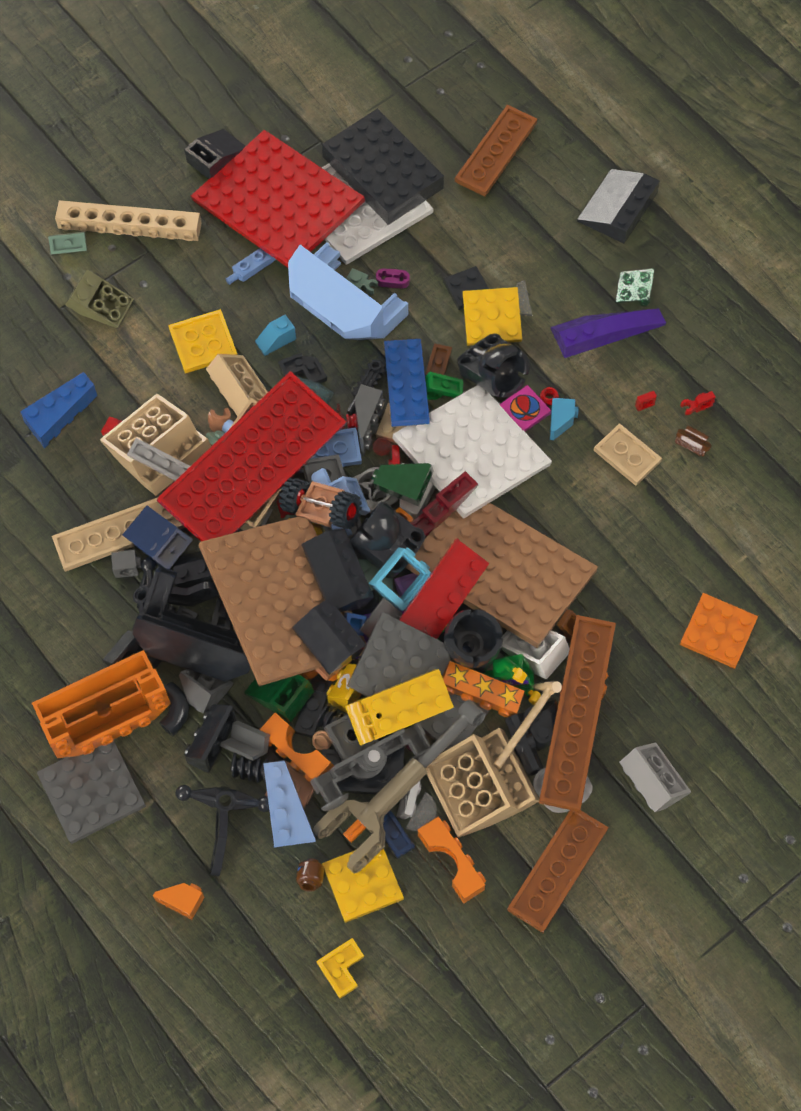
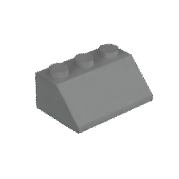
(654, 776)

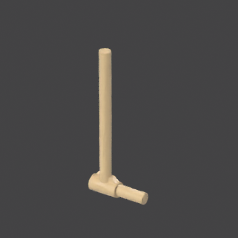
(548, 689)

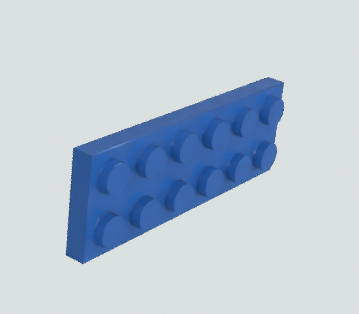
(406, 382)

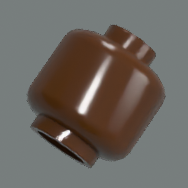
(310, 874)

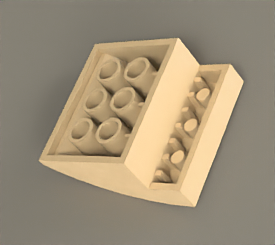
(162, 427)
(474, 789)

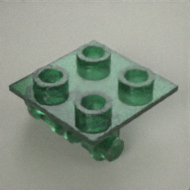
(635, 286)

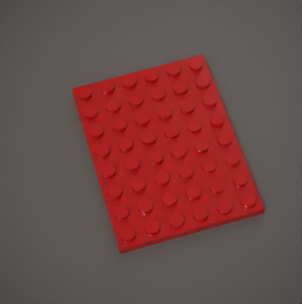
(277, 198)

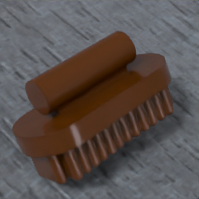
(693, 440)

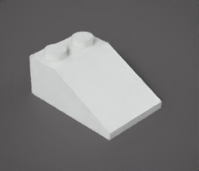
(541, 659)

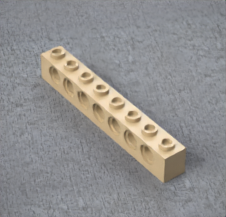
(128, 220)

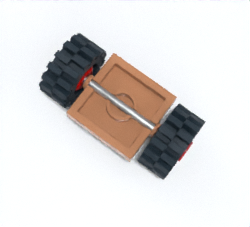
(320, 503)

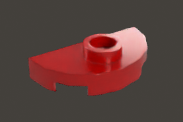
(395, 455)

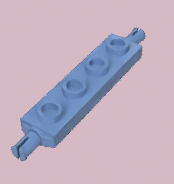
(250, 266)

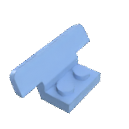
(346, 483)

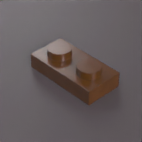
(439, 359)

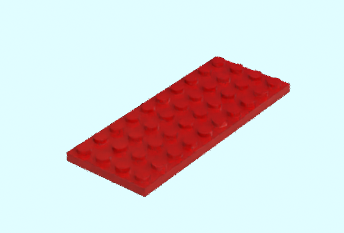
(252, 460)

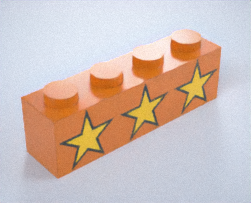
(482, 689)

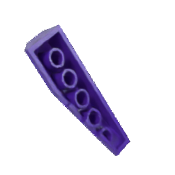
(602, 329)

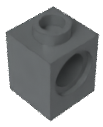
(125, 563)

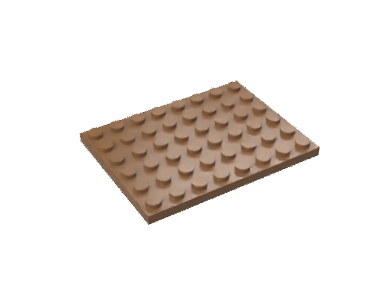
(527, 574)
(266, 592)

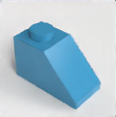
(276, 335)
(562, 416)

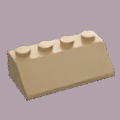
(236, 380)

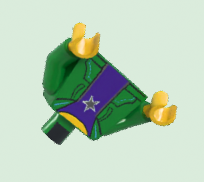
(517, 673)

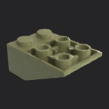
(99, 300)

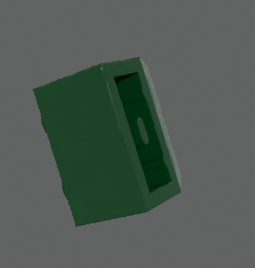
(282, 696)

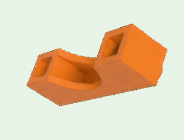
(281, 735)
(437, 837)

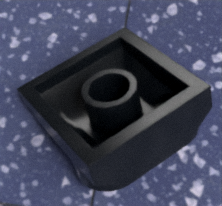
(543, 724)

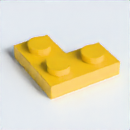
(335, 966)

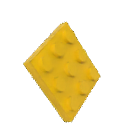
(492, 313)
(201, 339)
(363, 891)

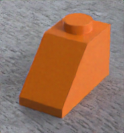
(181, 898)

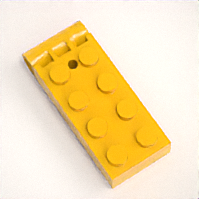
(399, 706)

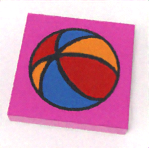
(526, 408)

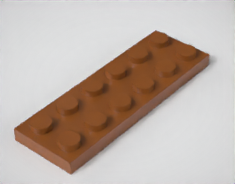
(496, 150)
(557, 869)

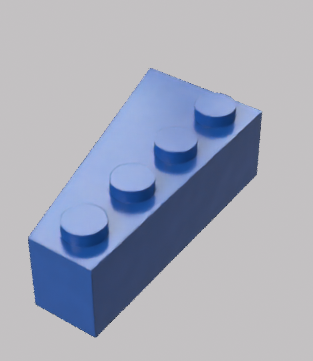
(58, 408)

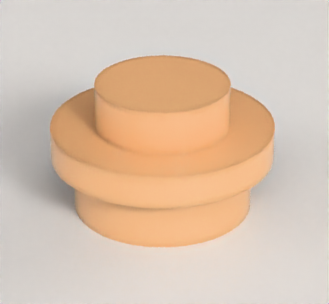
(321, 740)

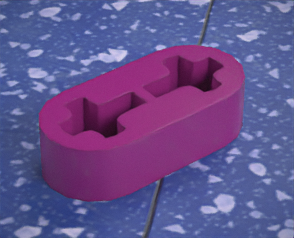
(392, 278)

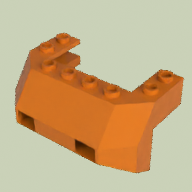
(102, 706)

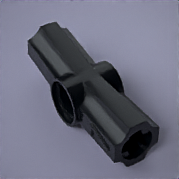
(526, 746)

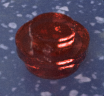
(382, 446)

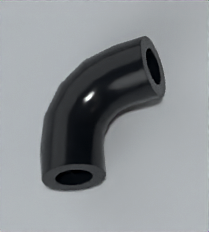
(177, 712)

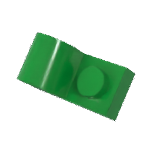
(442, 385)

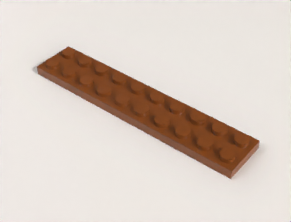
(577, 714)

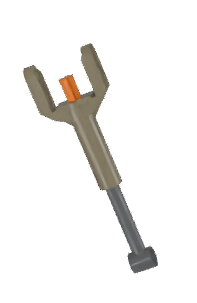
(371, 814)

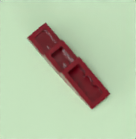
(445, 503)

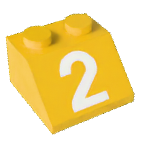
(341, 695)

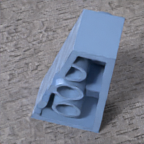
(287, 813)

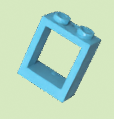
(402, 602)

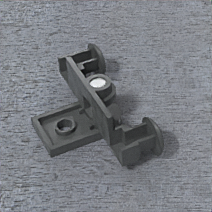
(362, 760)

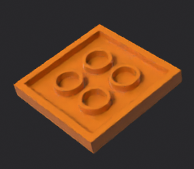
(719, 630)

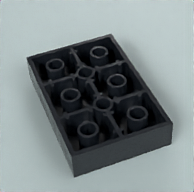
(383, 166)

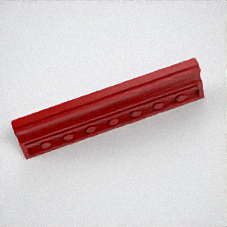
(444, 590)

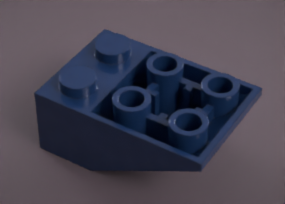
(157, 537)

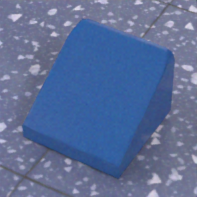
(355, 621)

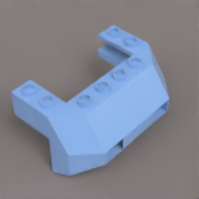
(337, 300)

